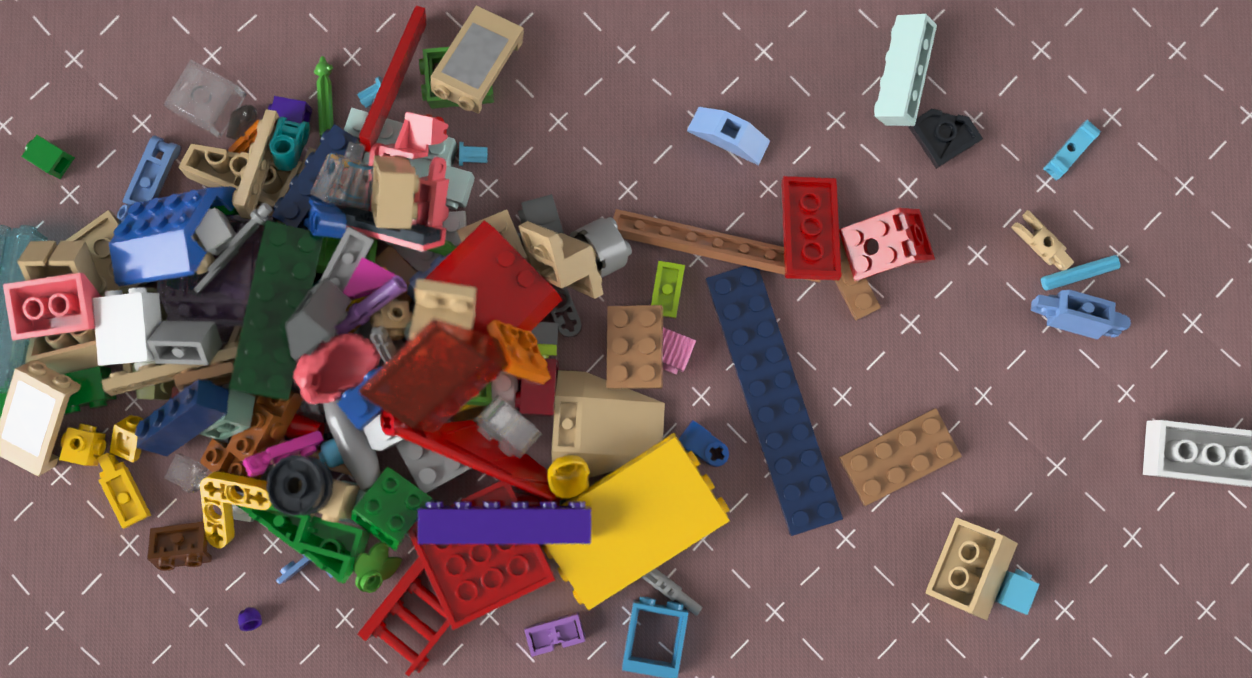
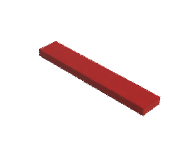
(393, 78)

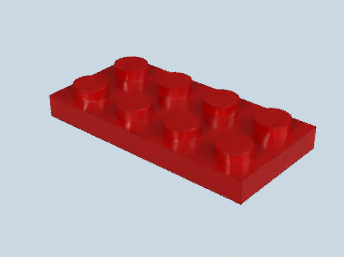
(811, 228)

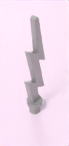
(258, 216)

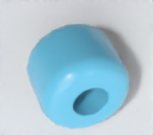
(330, 454)

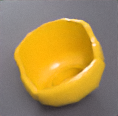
(568, 476)

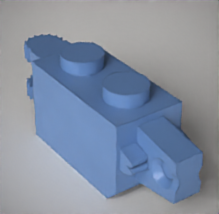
(1081, 314)

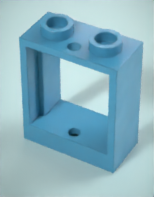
(650, 666)

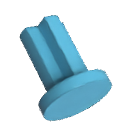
(368, 95)
(472, 154)

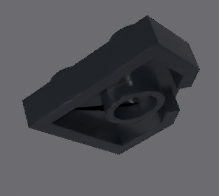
(944, 135)

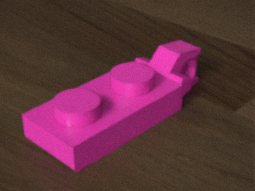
(303, 446)

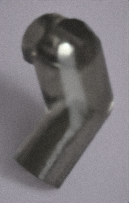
(240, 118)

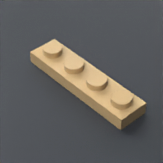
(257, 167)

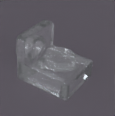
(186, 473)

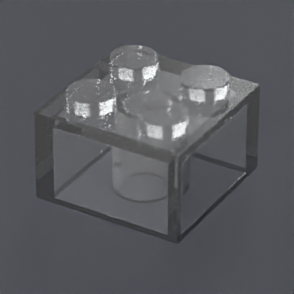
(204, 98)

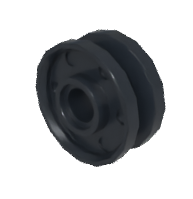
(284, 480)

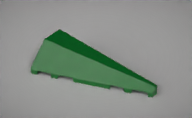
(325, 543)

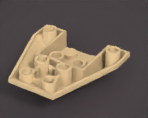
(603, 423)

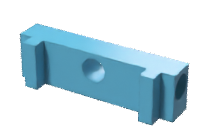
(1079, 142)

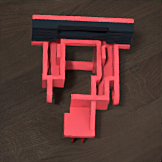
(413, 143)

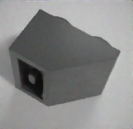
(316, 318)

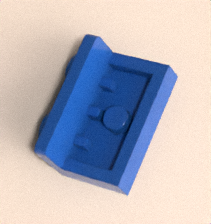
(358, 408)

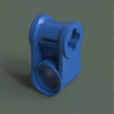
(325, 219)
(701, 441)

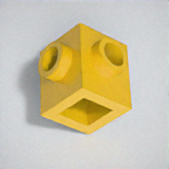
(82, 445)

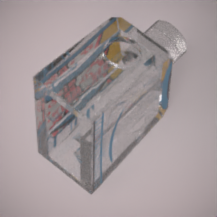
(345, 179)

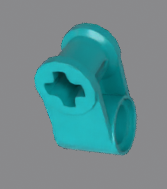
(288, 143)

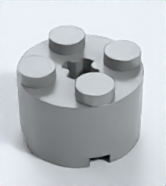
(607, 242)

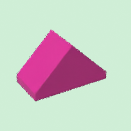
(366, 279)

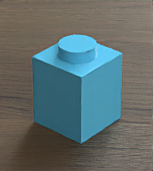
(1017, 591)

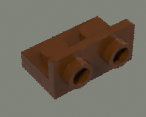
(178, 546)

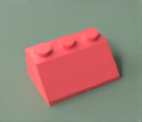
(50, 306)

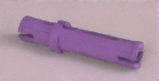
(360, 312)

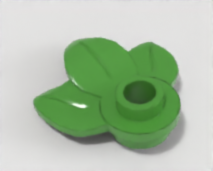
(374, 567)

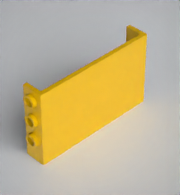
(639, 521)

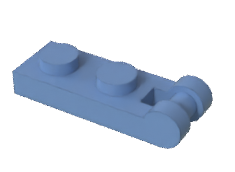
(151, 171)

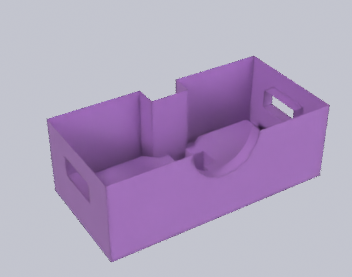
(553, 632)

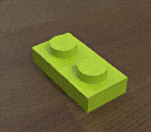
(668, 287)

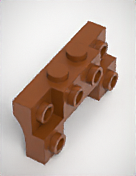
(266, 430)

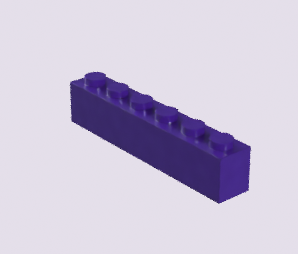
(504, 523)

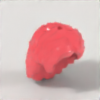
(335, 367)

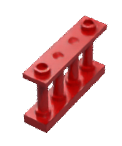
(394, 605)

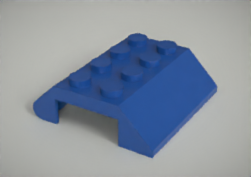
(157, 236)

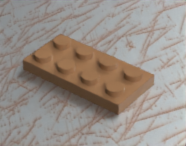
(900, 457)

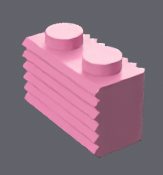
(676, 351)

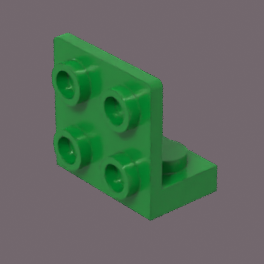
(389, 508)

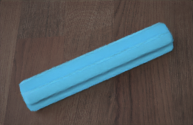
(1080, 272)

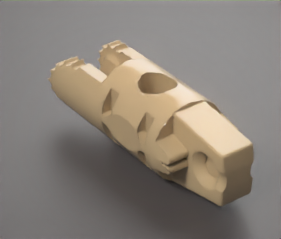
(1053, 251)

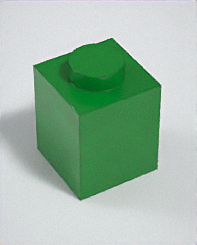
(47, 156)

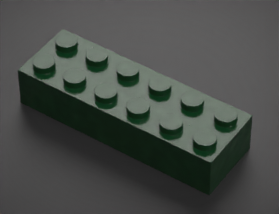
(279, 284)

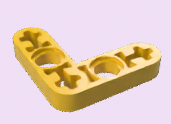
(224, 499)

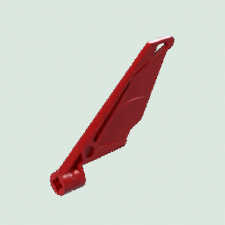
(469, 447)

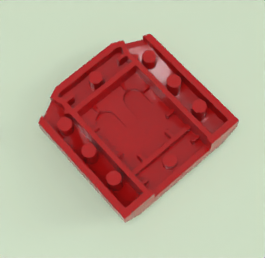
(503, 279)

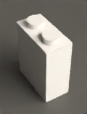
(125, 325)

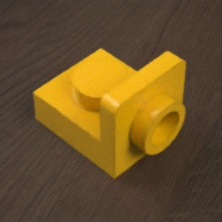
(124, 439)

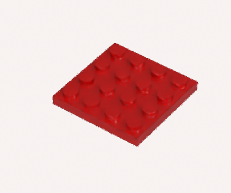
(482, 576)

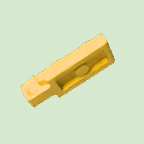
(122, 491)

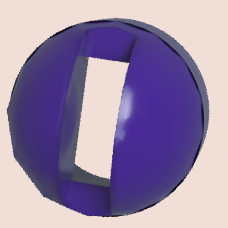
(249, 619)

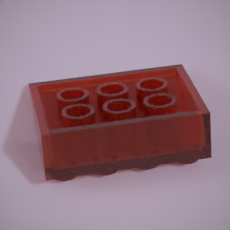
(435, 374)

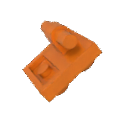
(520, 352)

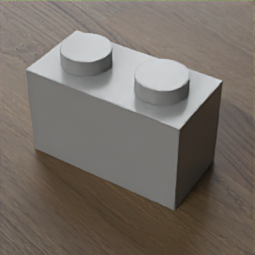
(185, 342)

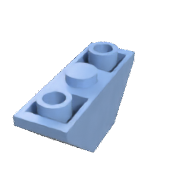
(729, 133)

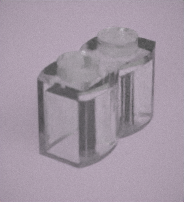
(508, 427)

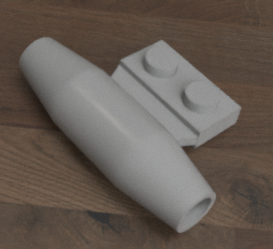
(357, 446)

